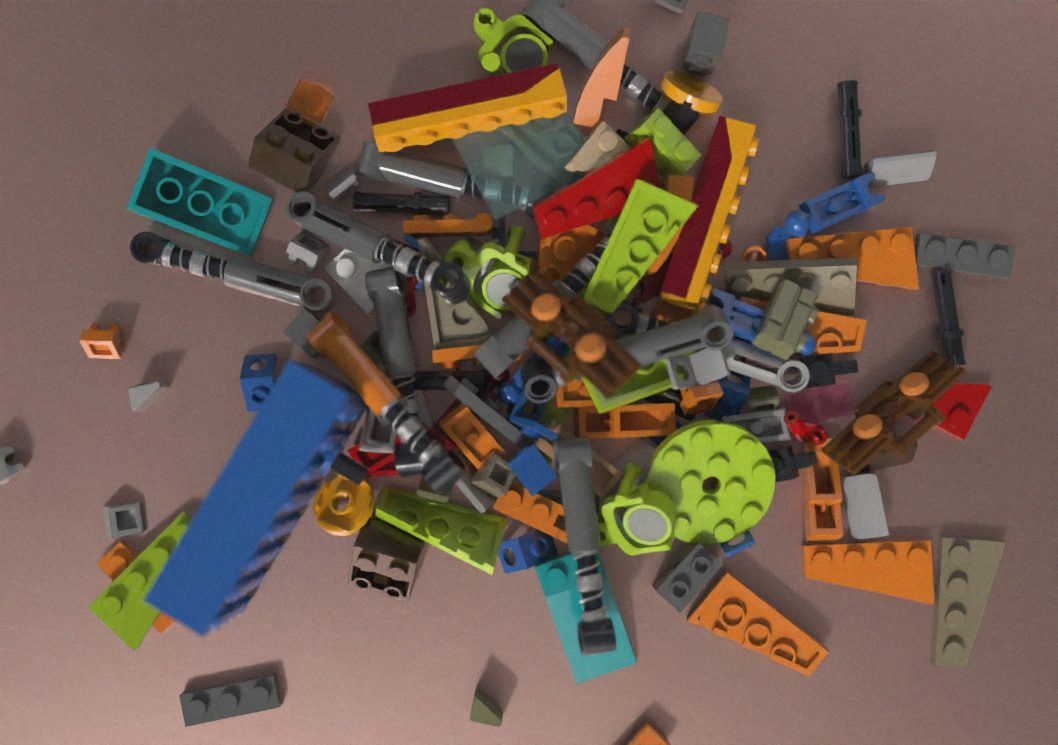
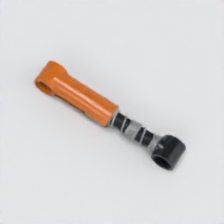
(335, 341)

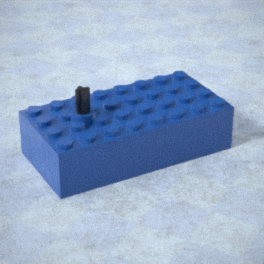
(258, 498)

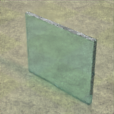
(521, 161)

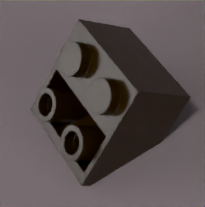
(293, 151)
(385, 560)

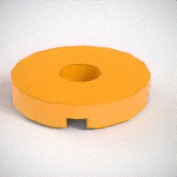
(688, 88)
(353, 515)

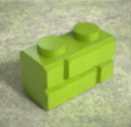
(670, 147)

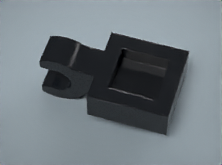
(823, 370)
(787, 464)

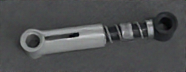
(734, 352)

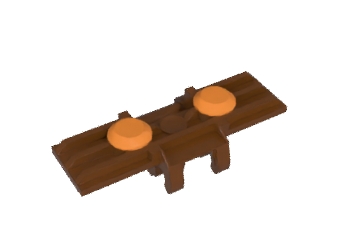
(577, 323)
(885, 406)

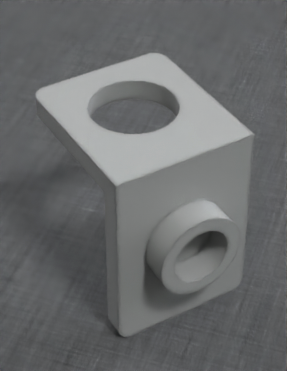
(699, 368)

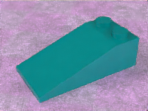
(199, 202)
(561, 593)

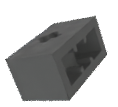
(705, 43)
(687, 575)

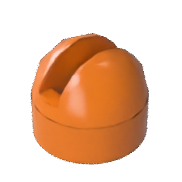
(747, 253)

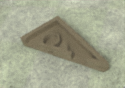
(452, 323)

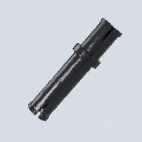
(849, 129)
(401, 203)
(948, 317)
(435, 379)

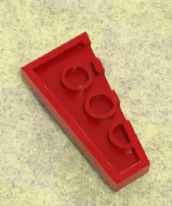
(597, 194)

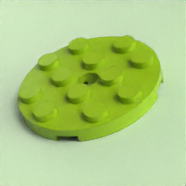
(720, 451)

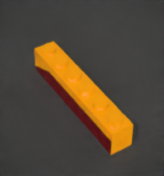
(468, 107)
(707, 226)

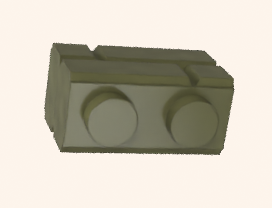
(786, 320)

